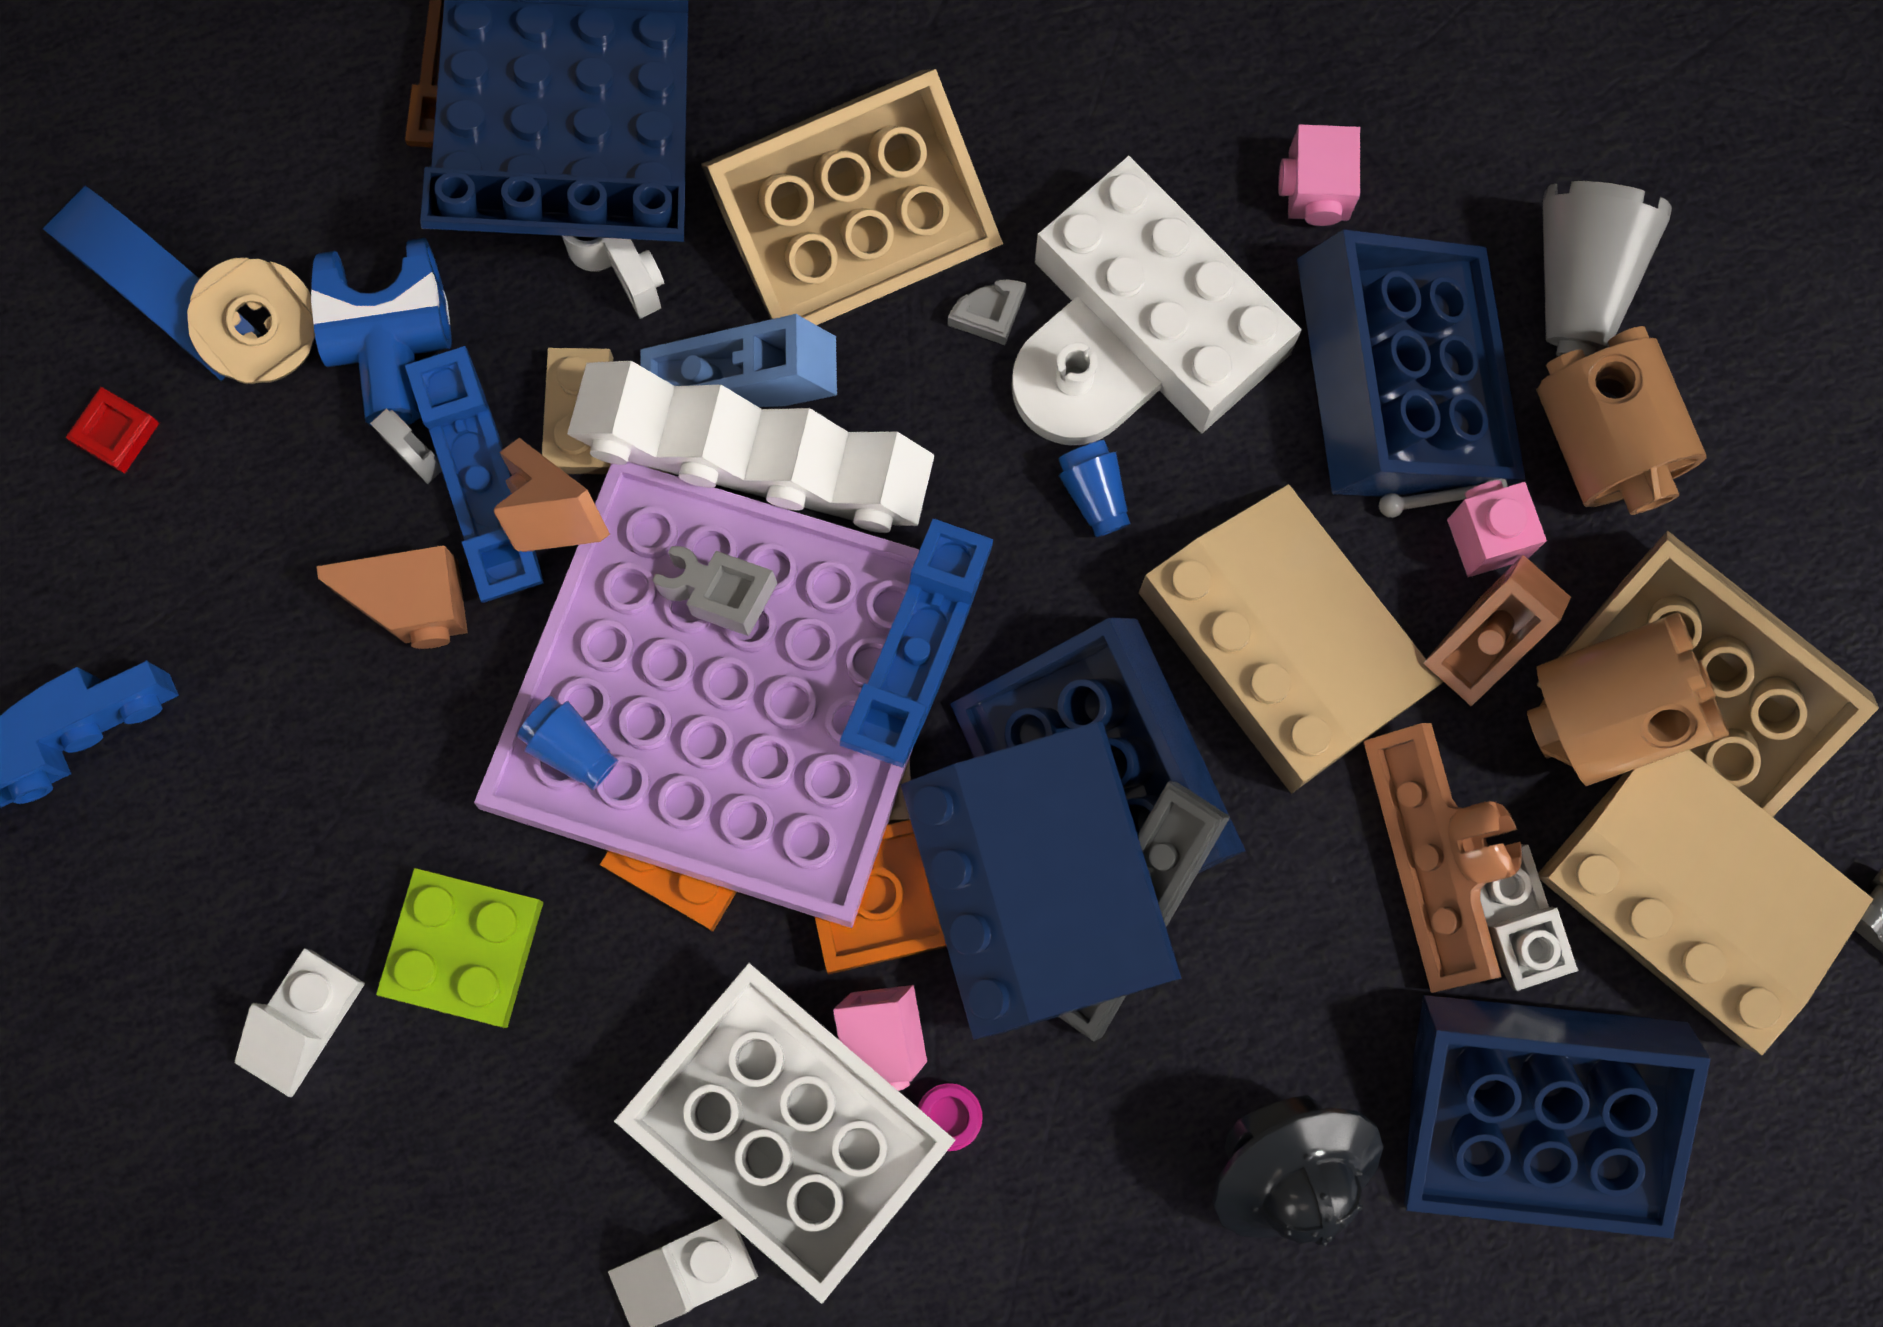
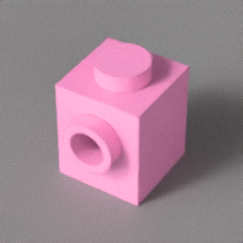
(1322, 174)
(1495, 527)
(884, 1032)

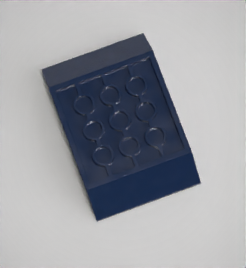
(560, 119)

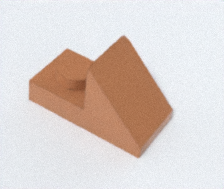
(545, 504)

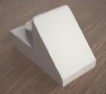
(292, 1030)
(683, 1274)

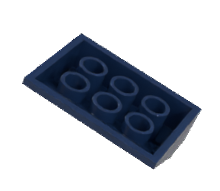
(1408, 365)
(1109, 679)
(1039, 880)
(1552, 1116)

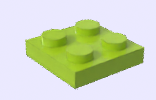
(460, 948)

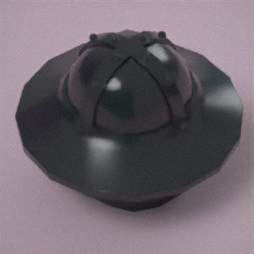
(1297, 1172)

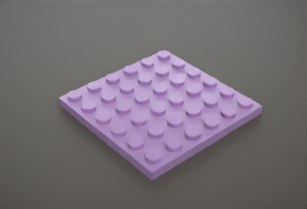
(716, 732)

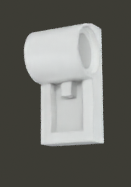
(635, 271)

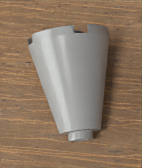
(1595, 259)

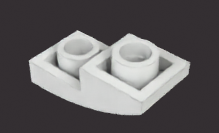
(1525, 929)

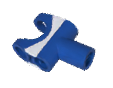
(381, 327)

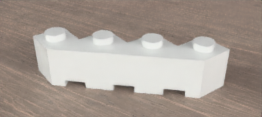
(773, 453)

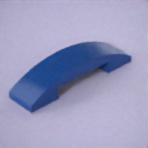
(131, 265)
(473, 469)
(918, 644)

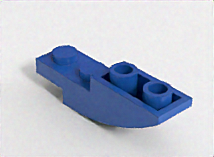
(70, 717)

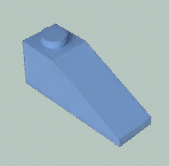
(762, 362)

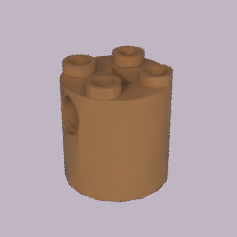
(1627, 443)
(1626, 702)

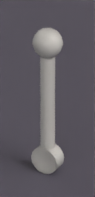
(1393, 505)

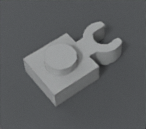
(722, 593)

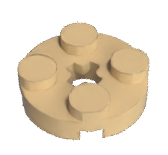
(257, 285)

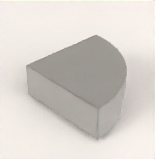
(989, 310)
(407, 445)

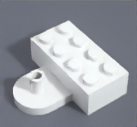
(1145, 316)

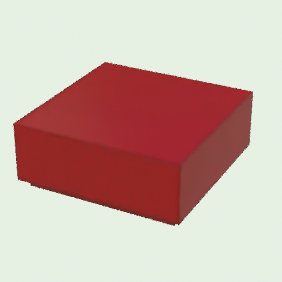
(112, 430)

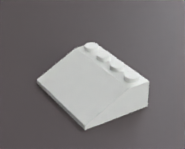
(785, 1132)

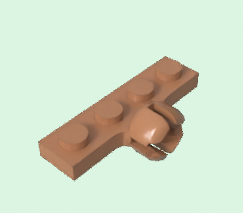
(1441, 855)

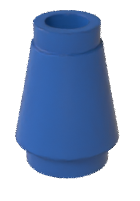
(1096, 486)
(566, 742)

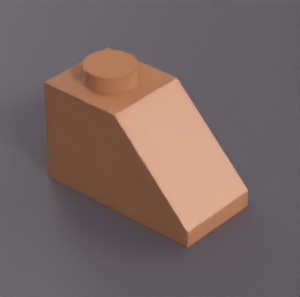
(406, 593)
(1498, 630)

